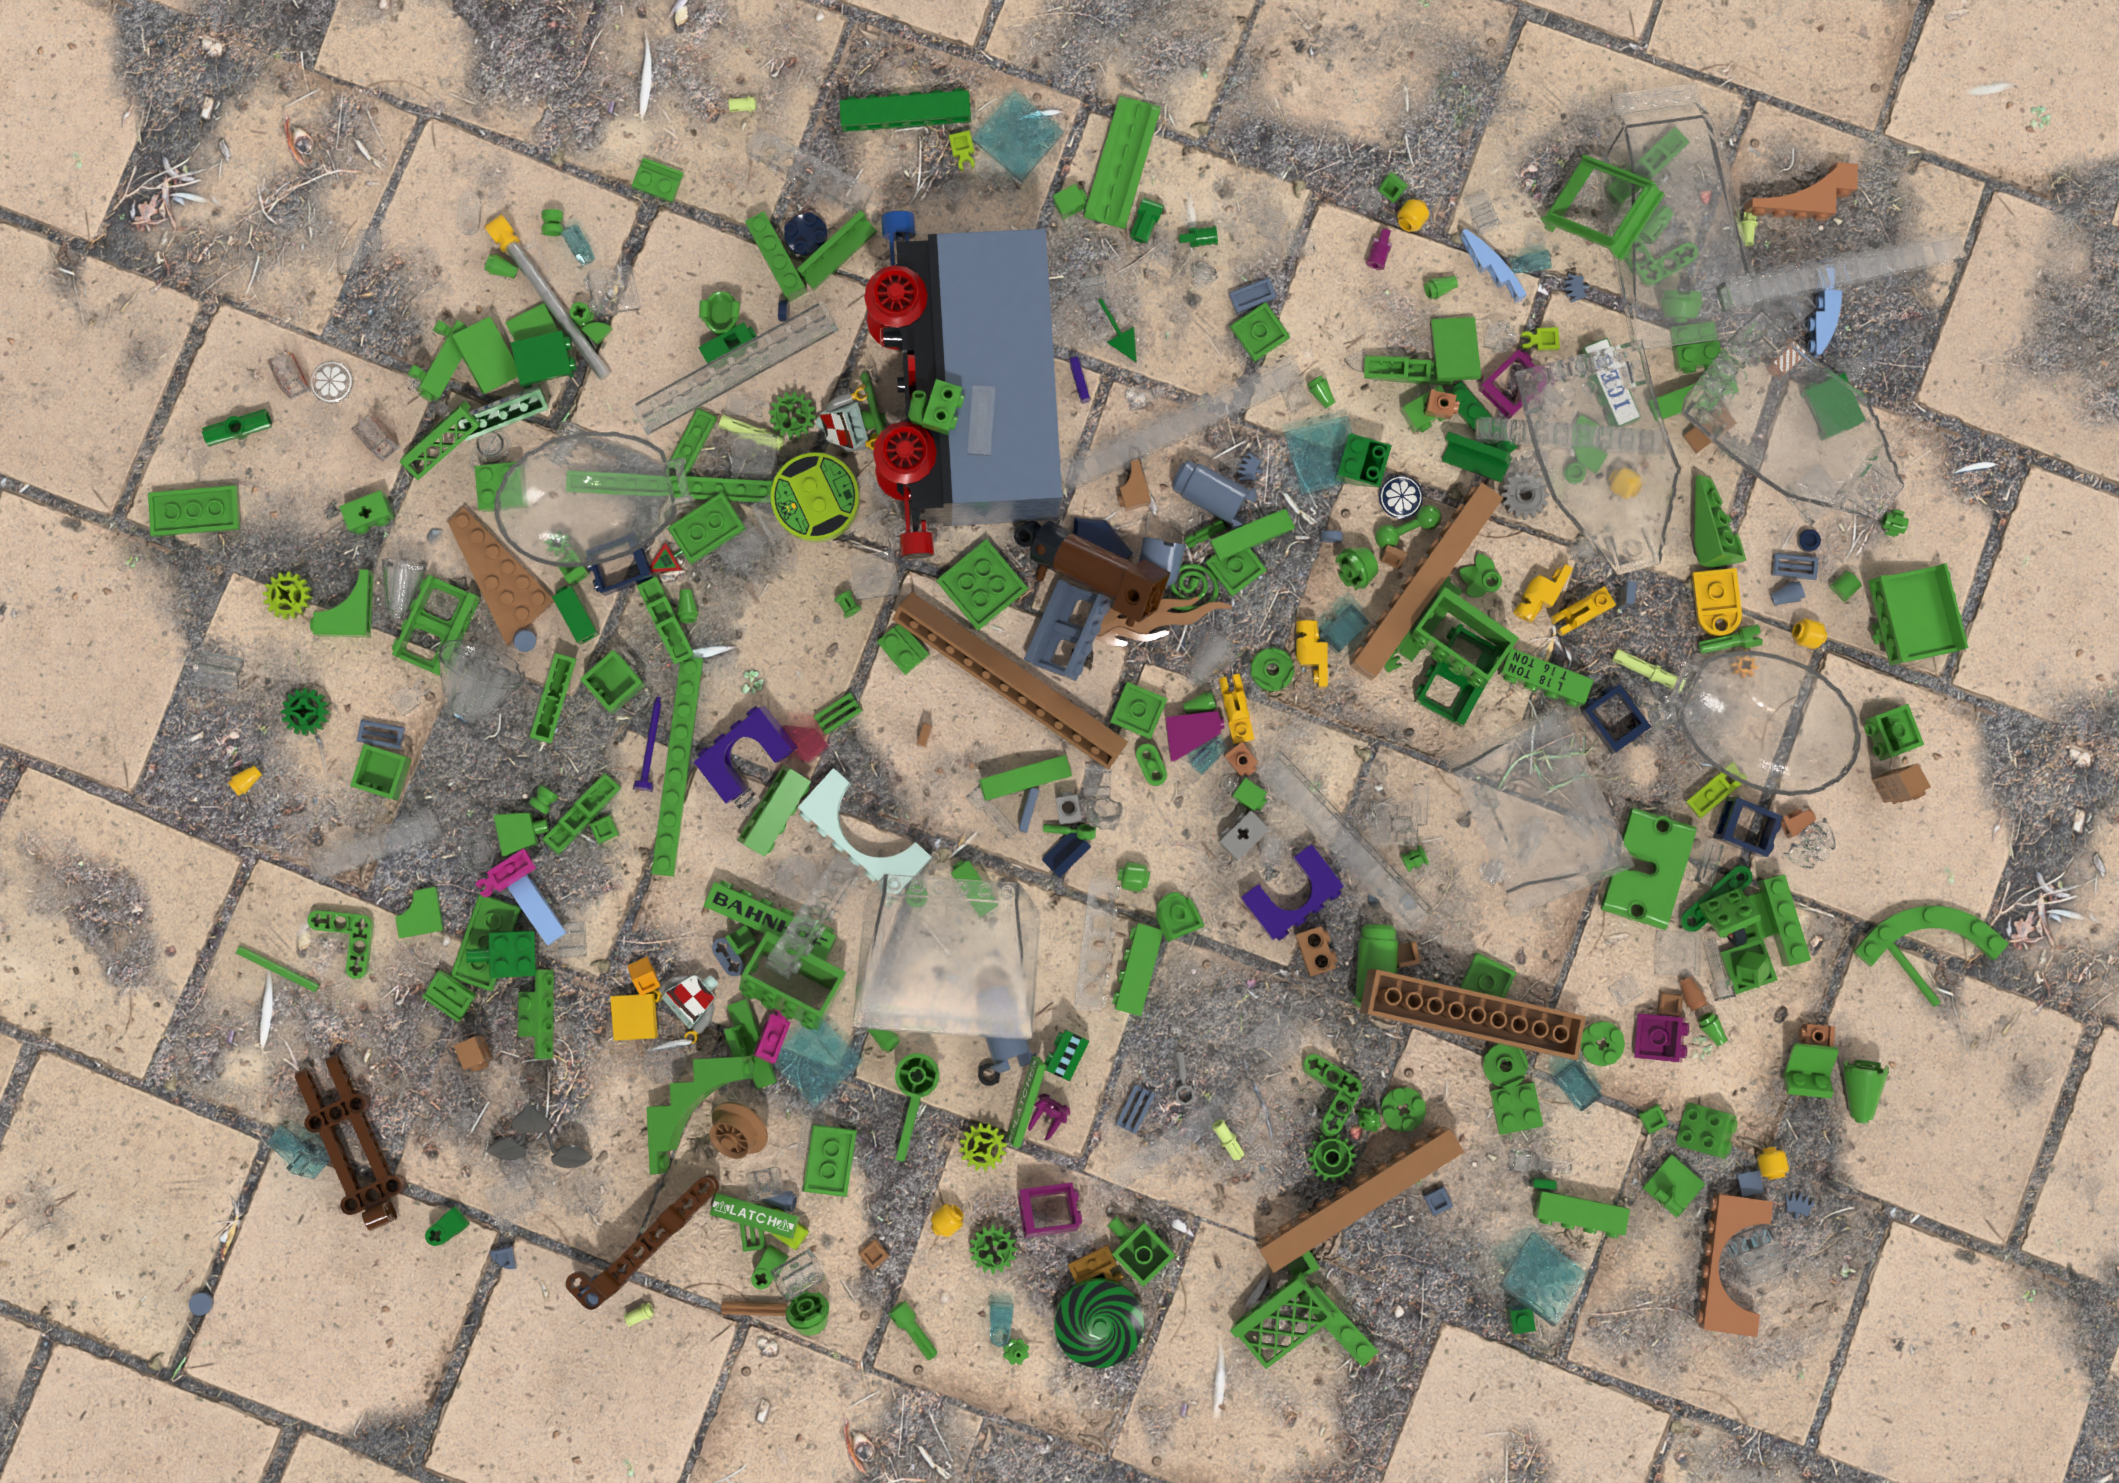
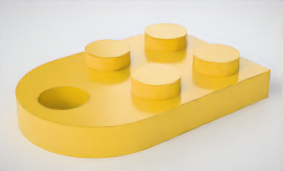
(1717, 598)

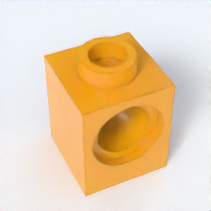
(643, 976)

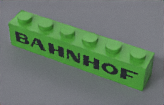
(761, 915)

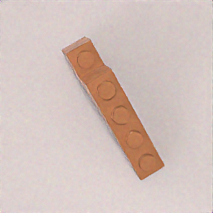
(1813, 202)

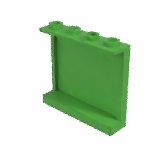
(1918, 614)

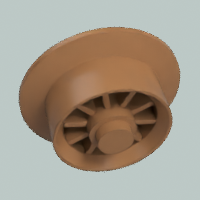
(737, 1130)

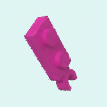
(507, 873)
(772, 1037)

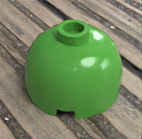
(917, 1075)

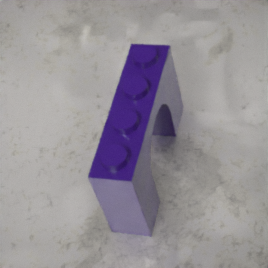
(716, 761)
(1322, 883)

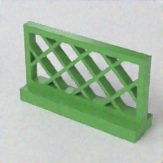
(1266, 1309)

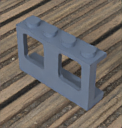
(1057, 627)

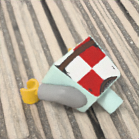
(844, 422)
(689, 1000)

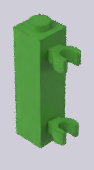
(443, 365)

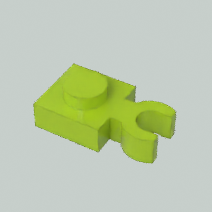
(962, 147)
(1545, 339)

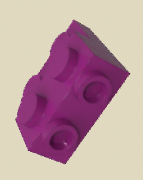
(1661, 1038)

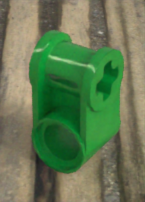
(449, 1225)

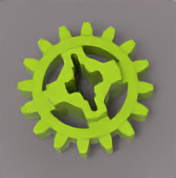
(294, 592)
(990, 1160)

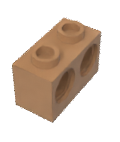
(1310, 953)
(474, 1053)

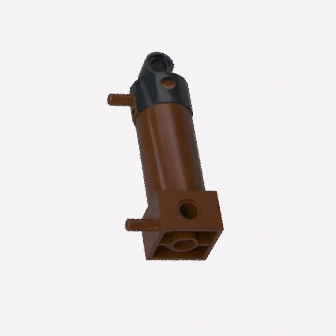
(1132, 586)

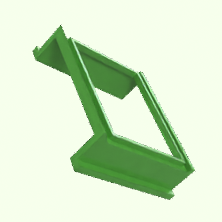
(1630, 226)

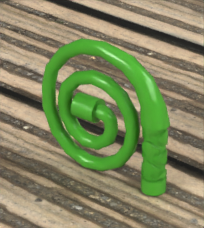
(1194, 584)

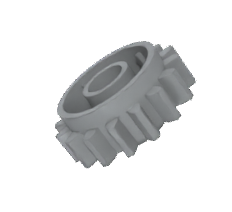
(1525, 507)

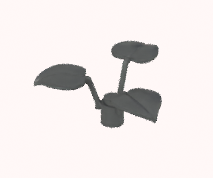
(534, 1120)

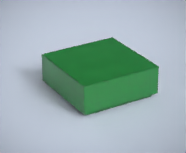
(1543, 1183)

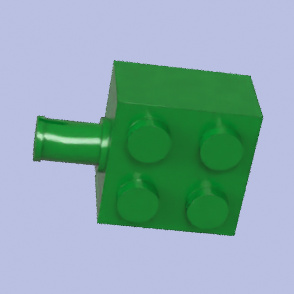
(507, 954)

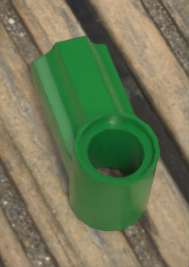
(1148, 215)

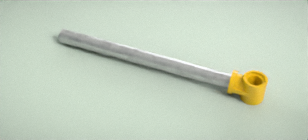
(503, 234)

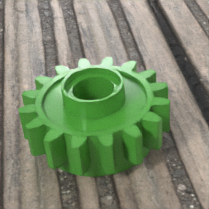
(1335, 1169)

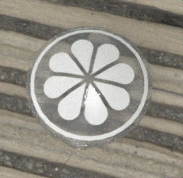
(331, 382)

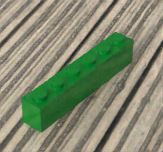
(905, 110)

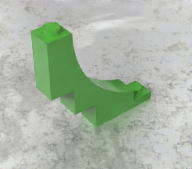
(667, 1122)

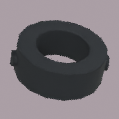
(985, 1082)

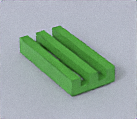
(822, 723)
(753, 1239)

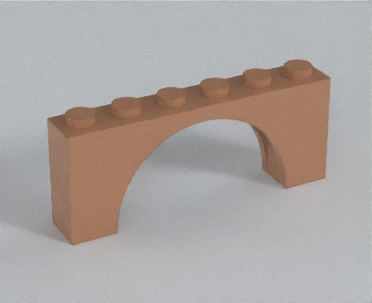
(1728, 1217)

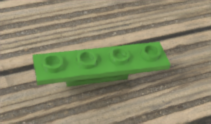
(536, 1014)
(743, 1041)

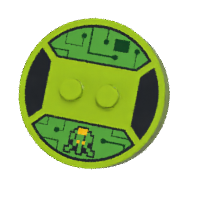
(815, 497)

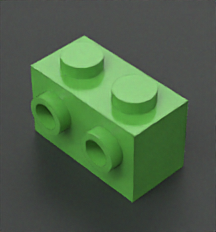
(942, 407)

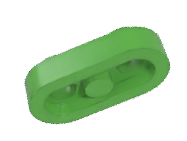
(1150, 765)

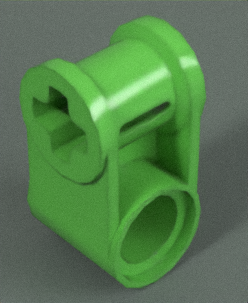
(770, 1260)

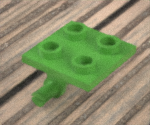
(1673, 1186)

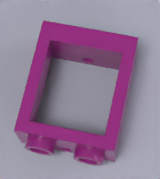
(1495, 395)
(1026, 1214)

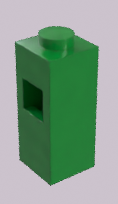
(726, 342)
(575, 614)

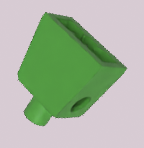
(518, 831)

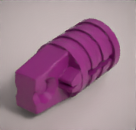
(1379, 251)

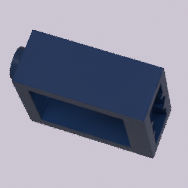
(643, 566)
(1615, 746)
(1729, 819)

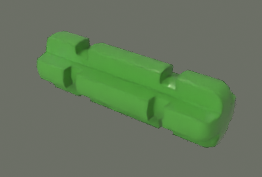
(1204, 533)

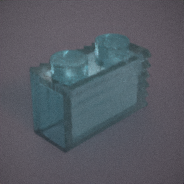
(1343, 628)
(1577, 1084)

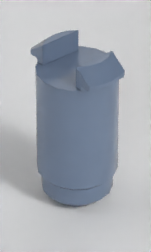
(1212, 492)
(1003, 1049)

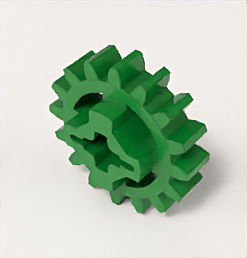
(305, 720)

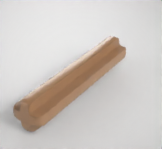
(754, 1308)

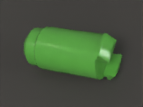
(1375, 951)

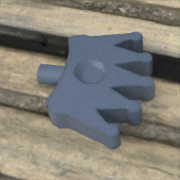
(1576, 288)
(1250, 468)
(1797, 1205)

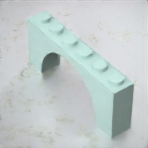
(823, 809)

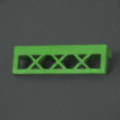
(836, 250)
(437, 432)
(1406, 647)

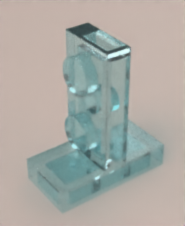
(296, 1154)

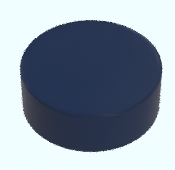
(783, 310)
(1809, 540)

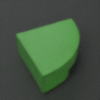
(597, 331)

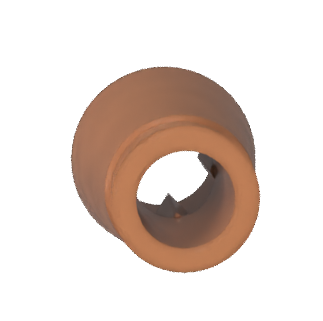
(1692, 994)

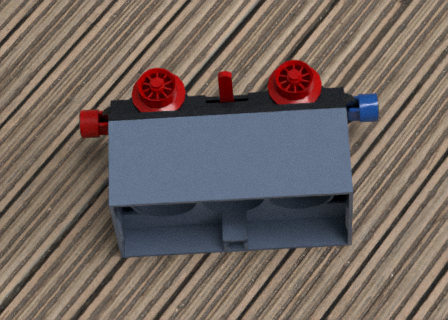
(969, 316)

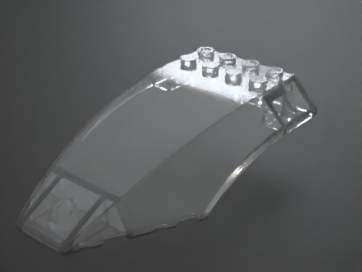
(1794, 422)
(1604, 450)

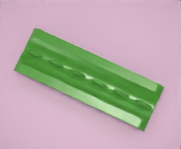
(1122, 162)

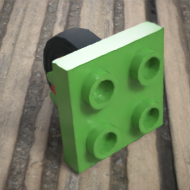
(1730, 915)

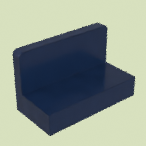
(1065, 854)

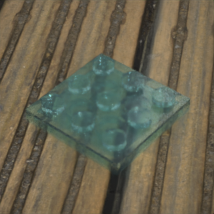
(1018, 136)
(1317, 453)
(817, 1062)
(1543, 1279)

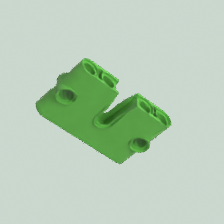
(1669, 856)

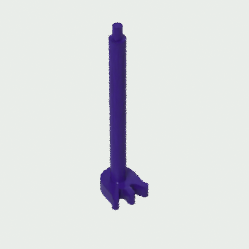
(643, 784)

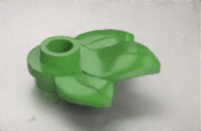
(1477, 577)

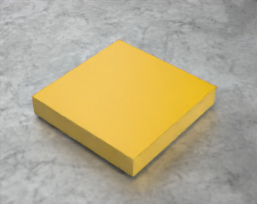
(634, 1017)

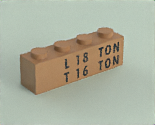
(1902, 784)

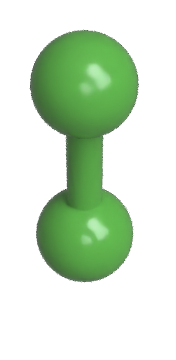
(1427, 517)

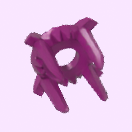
(1051, 1108)

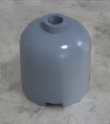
(1165, 556)

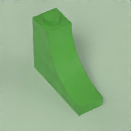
(352, 616)

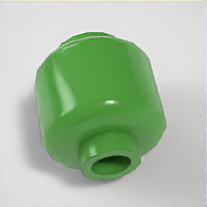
(1134, 877)

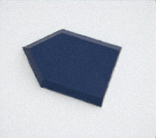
(1101, 534)

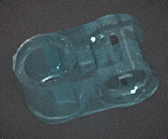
(1001, 1319)

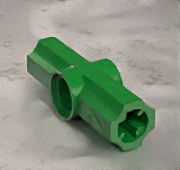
(250, 424)

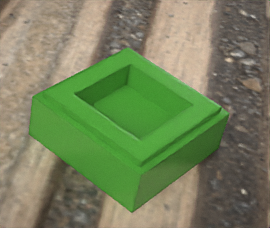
(604, 829)
(1653, 1119)

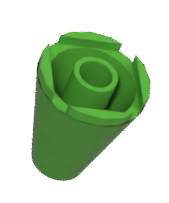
(1864, 1088)

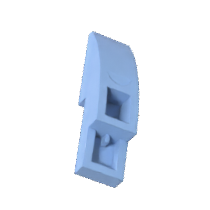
(1823, 322)

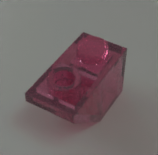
(808, 741)

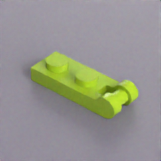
(1711, 794)

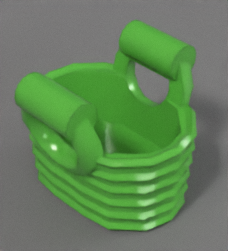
(719, 312)

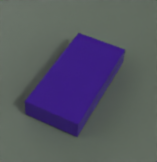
(1079, 380)

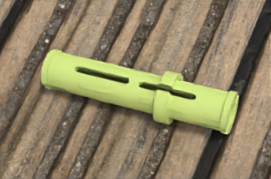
(738, 426)
(1651, 671)

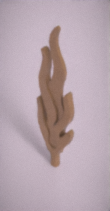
(1114, 626)

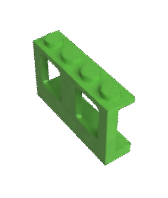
(445, 630)

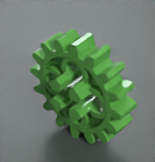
(782, 418)
(980, 1244)

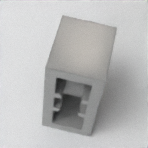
(1255, 828)

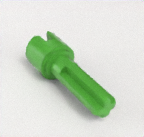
(1743, 638)
(904, 1318)

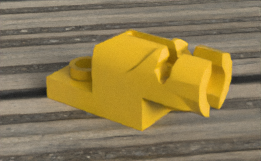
(1542, 593)
(1583, 610)
(1311, 652)
(1236, 710)

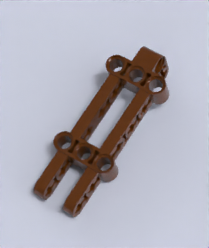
(378, 1211)
(671, 1220)

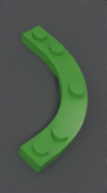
(1929, 917)

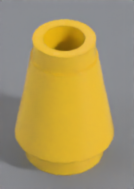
(244, 780)

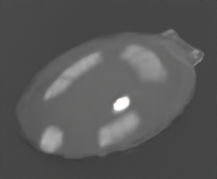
(588, 498)
(1768, 722)

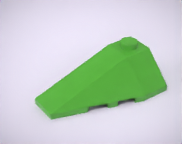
(1713, 536)

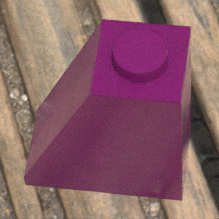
(1191, 731)

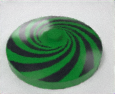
(1098, 1323)

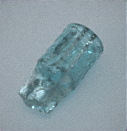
(578, 244)
(1531, 262)
(1207, 755)

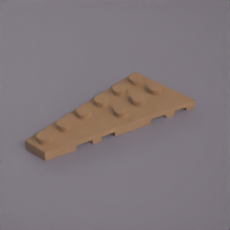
(506, 586)

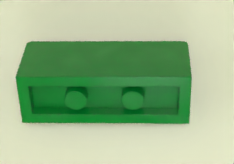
(1476, 457)

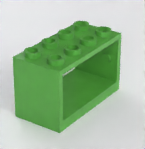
(1475, 620)
(791, 1008)

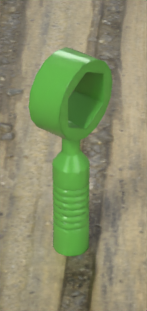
(1082, 832)

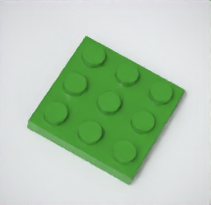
(982, 585)

